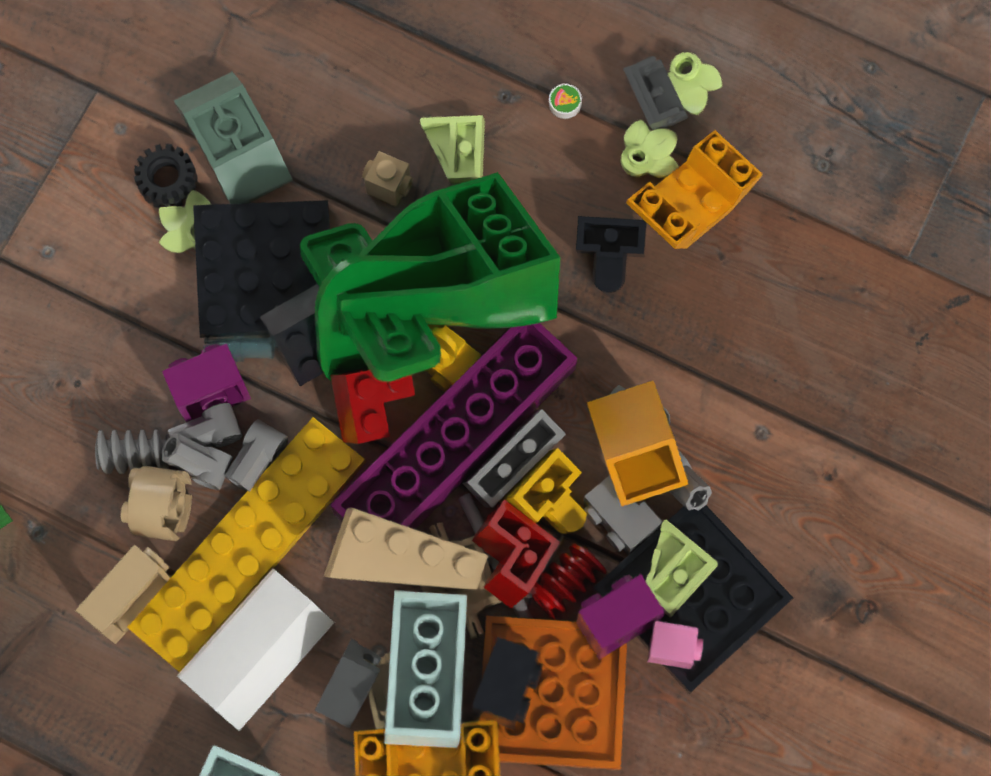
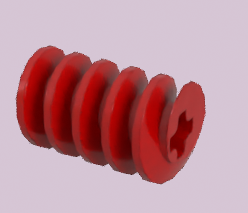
(566, 579)

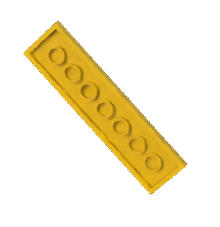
(247, 544)

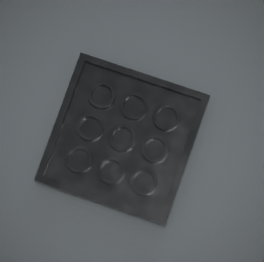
(251, 261)
(727, 605)

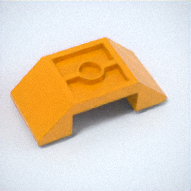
(696, 192)
(474, 756)

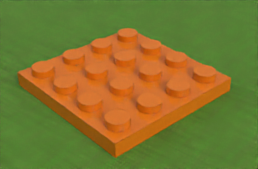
(577, 702)

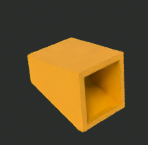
(637, 443)

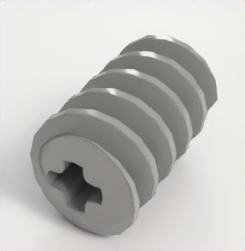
(129, 451)

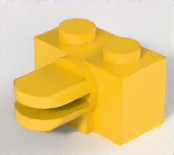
(455, 357)
(547, 493)

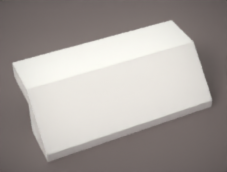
(255, 649)

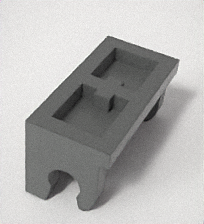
(655, 93)
(349, 684)

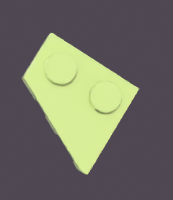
(458, 145)
(677, 568)

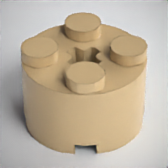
(157, 503)

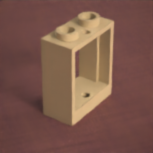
(124, 592)

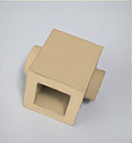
(387, 178)

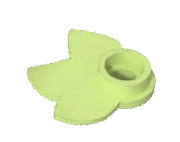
(693, 86)
(652, 147)
(180, 223)

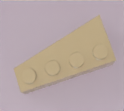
(392, 553)

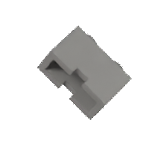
(625, 525)

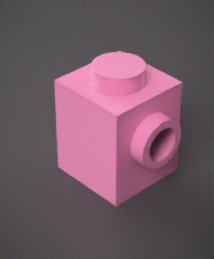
(674, 645)

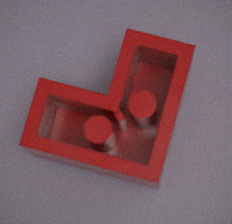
(361, 403)
(519, 547)

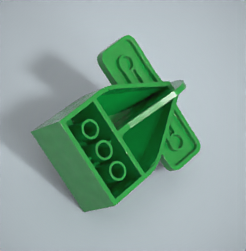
(445, 260)

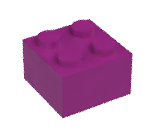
(205, 381)
(619, 615)

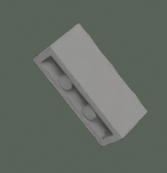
(513, 458)

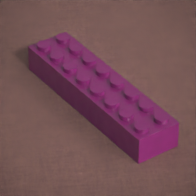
(461, 428)

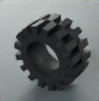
(158, 159)

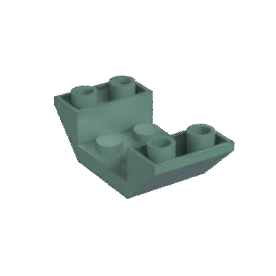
(234, 139)

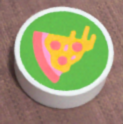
(565, 101)

